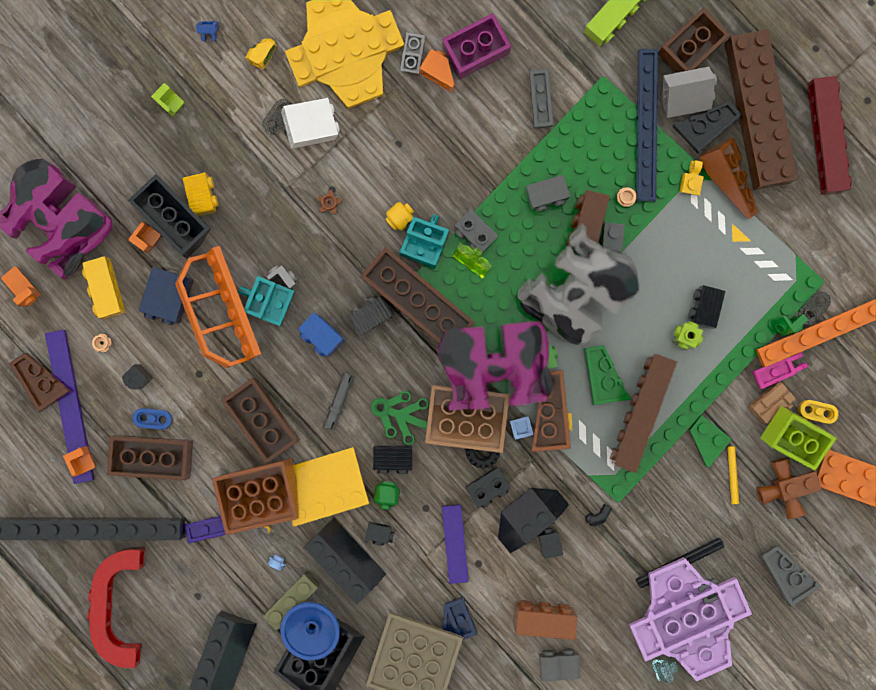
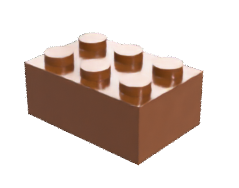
(545, 620)

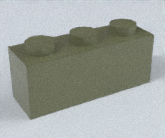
(296, 594)

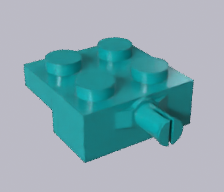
(424, 241)
(267, 300)

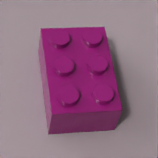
(476, 46)

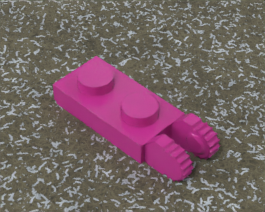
(778, 371)

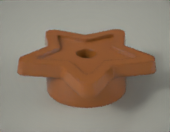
(324, 201)

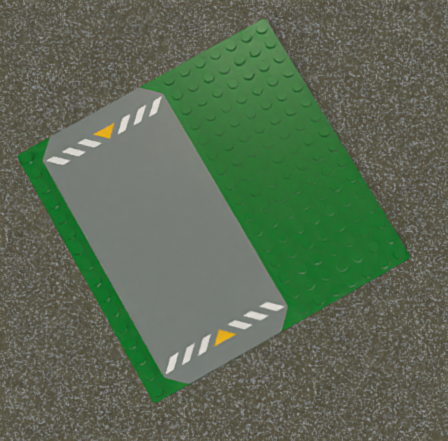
(675, 248)

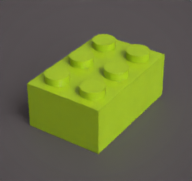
(798, 438)

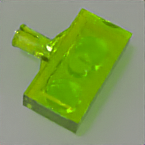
(472, 259)

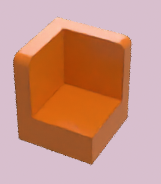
(145, 237)
(79, 461)

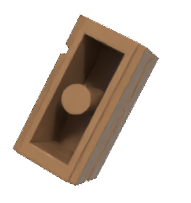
(770, 401)

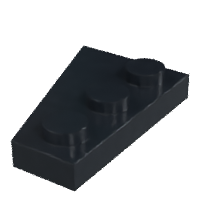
(707, 126)

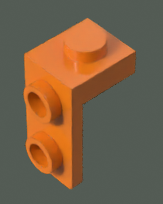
(22, 288)

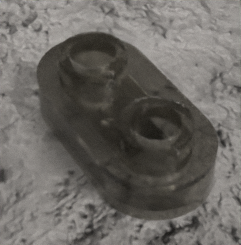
(275, 115)
(815, 307)

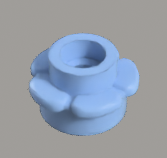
(276, 562)

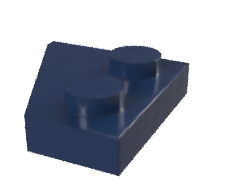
(458, 618)

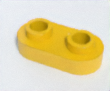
(817, 411)

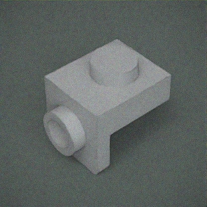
(288, 277)

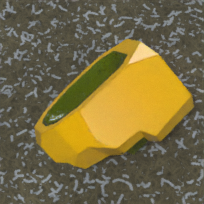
(261, 53)

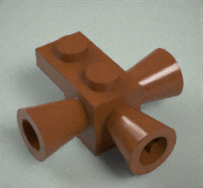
(788, 488)

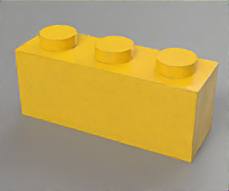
(103, 288)

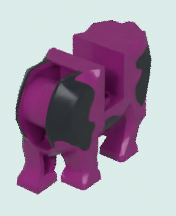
(71, 231)
(522, 362)

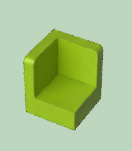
(168, 99)

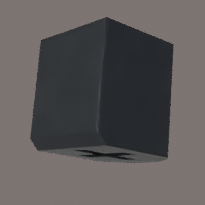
(136, 377)

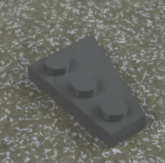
(789, 577)

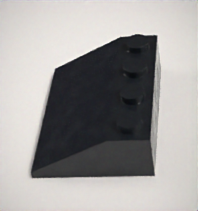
(324, 672)

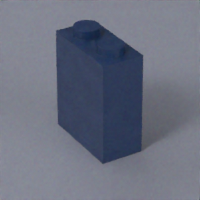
(162, 297)

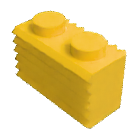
(200, 194)

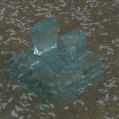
(664, 670)

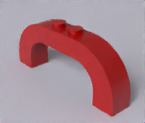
(100, 612)

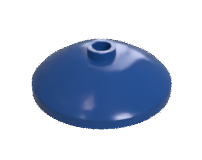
(306, 641)

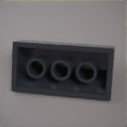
(170, 216)
(345, 560)
(223, 653)

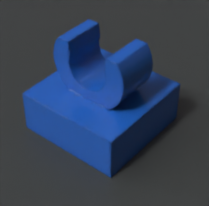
(207, 27)

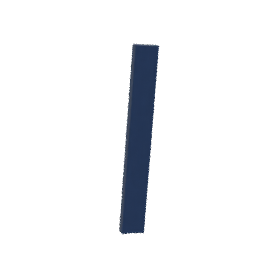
(647, 125)

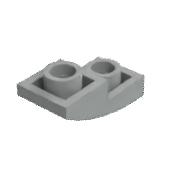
(412, 53)

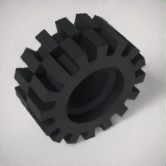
(482, 462)

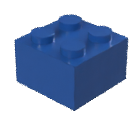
(321, 334)

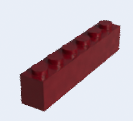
(829, 135)

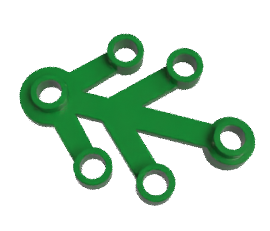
(402, 415)

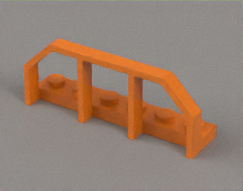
(232, 300)

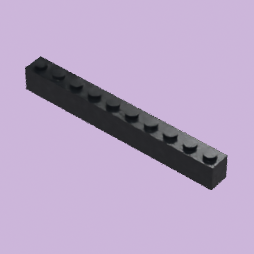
(91, 528)

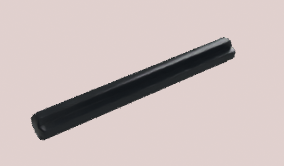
(691, 557)

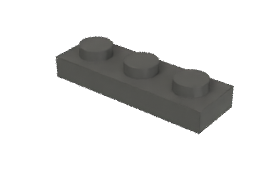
(541, 98)

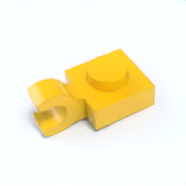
(691, 181)

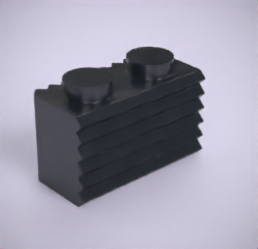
(707, 306)
(392, 458)

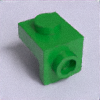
(786, 326)

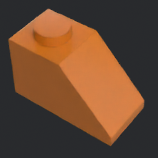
(438, 70)

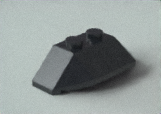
(529, 516)

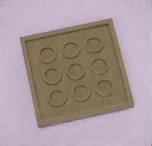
(413, 656)

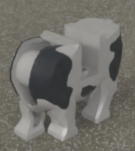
(598, 274)

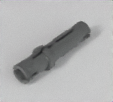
(338, 401)

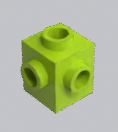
(681, 335)

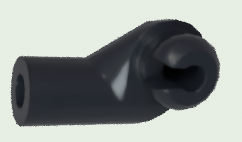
(600, 518)

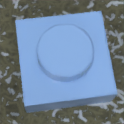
(521, 427)

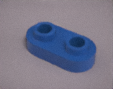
(153, 418)

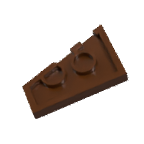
(38, 382)

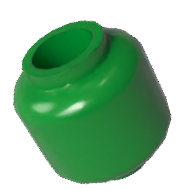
(386, 495)

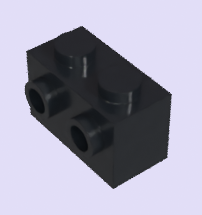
(488, 487)

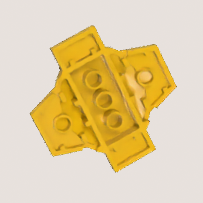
(345, 50)

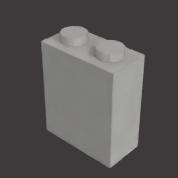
(688, 92)

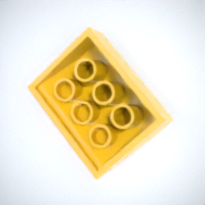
(329, 486)

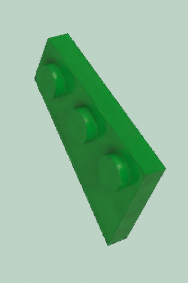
(603, 378)

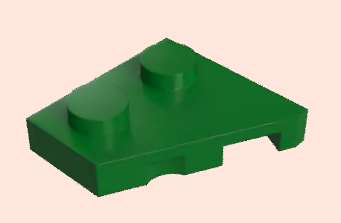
(708, 440)

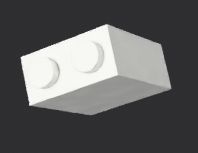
(310, 123)

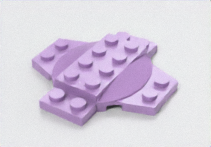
(686, 626)

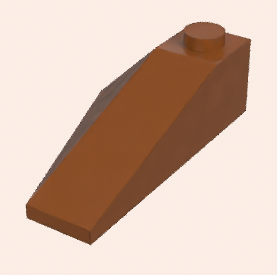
(725, 170)

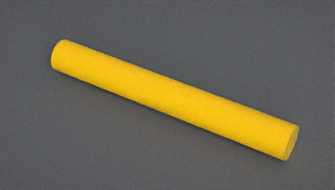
(733, 475)

